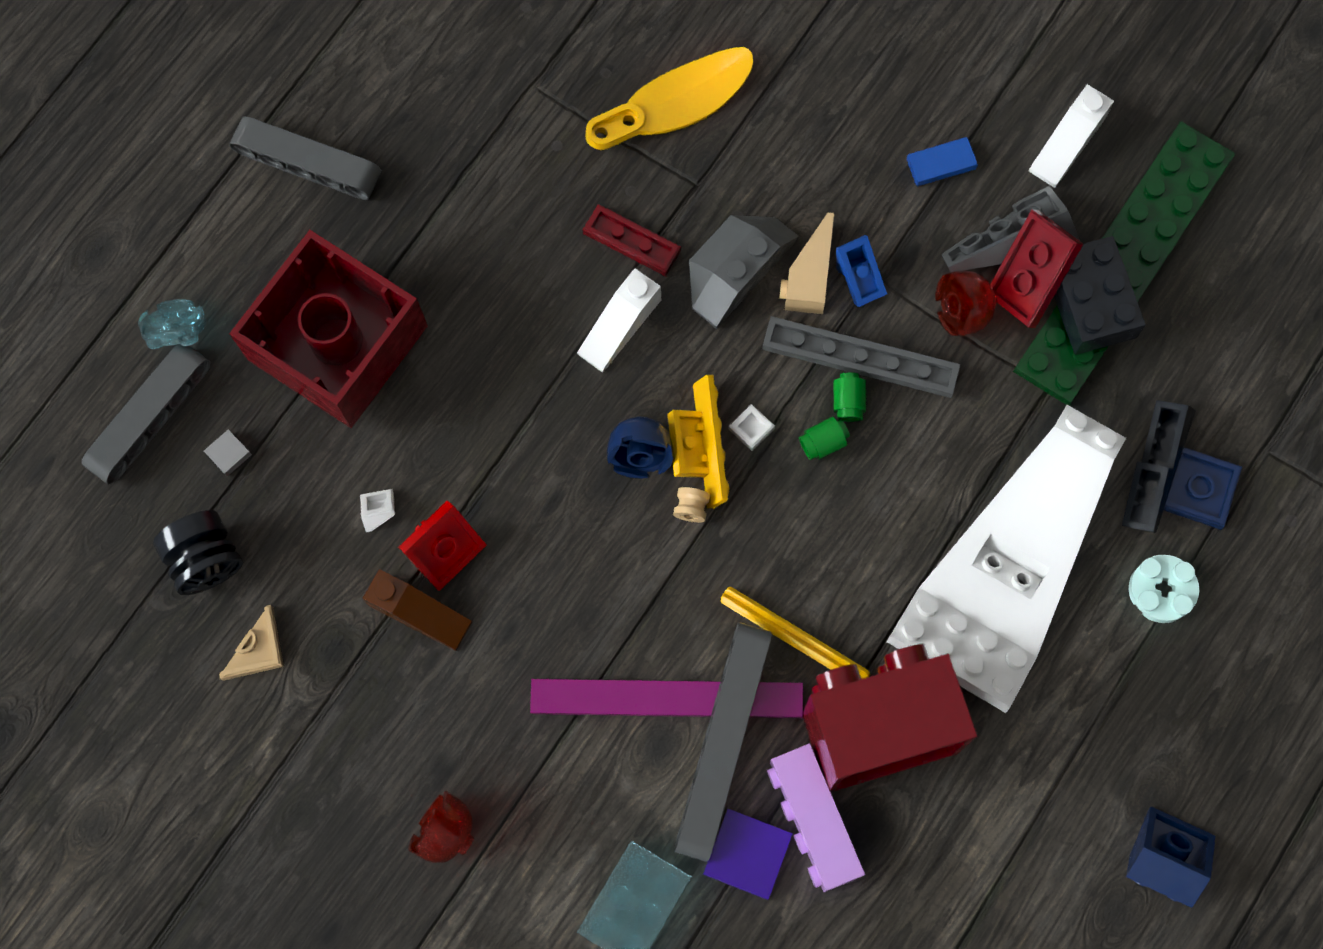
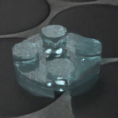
(172, 324)

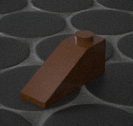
(416, 610)

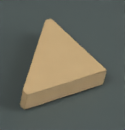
(258, 649)

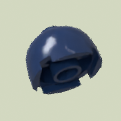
(640, 447)

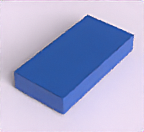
(942, 161)

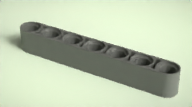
(722, 742)

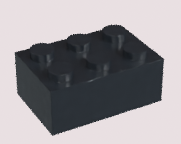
(1098, 299)

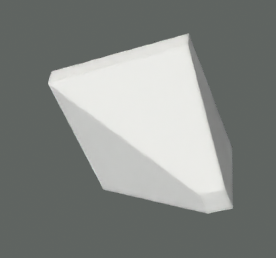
(376, 508)

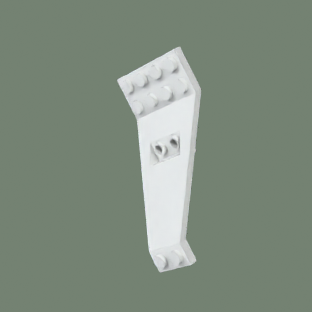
(1029, 536)

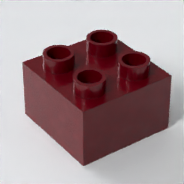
(330, 328)
(888, 720)

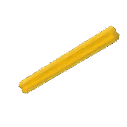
(787, 631)

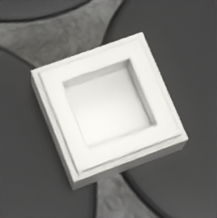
(751, 427)

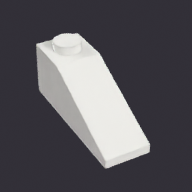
(1071, 135)
(620, 319)

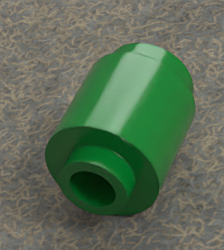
(849, 397)
(824, 438)

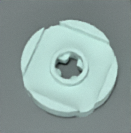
(1150, 601)

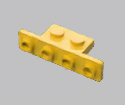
(698, 442)

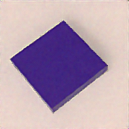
(747, 854)

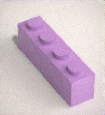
(816, 818)

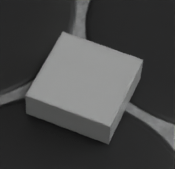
(227, 452)

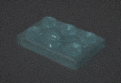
(634, 901)

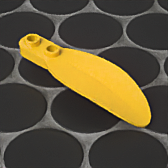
(674, 98)

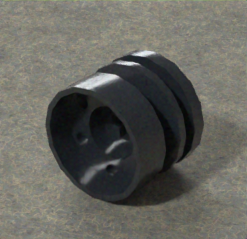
(197, 552)

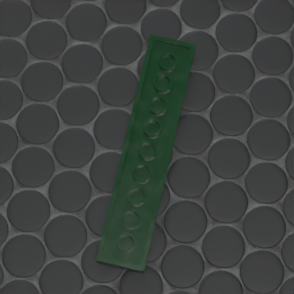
(1145, 237)

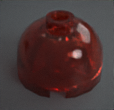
(966, 302)
(443, 830)

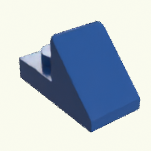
(860, 270)

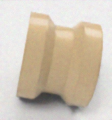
(691, 504)

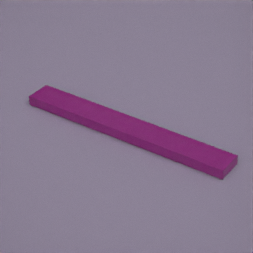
(655, 698)

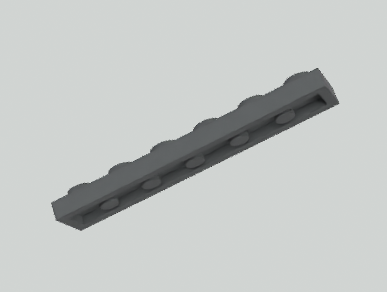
(861, 357)

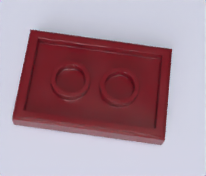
(1034, 268)

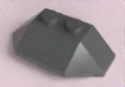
(735, 263)

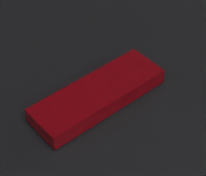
(631, 240)

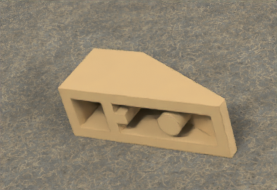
(809, 273)

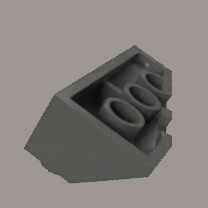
(993, 244)

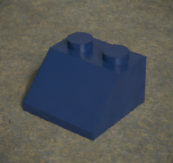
(1172, 857)

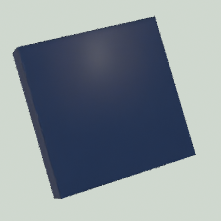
(1203, 488)

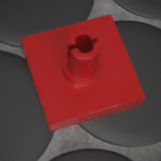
(442, 545)

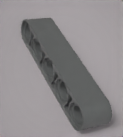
(305, 158)
(145, 413)

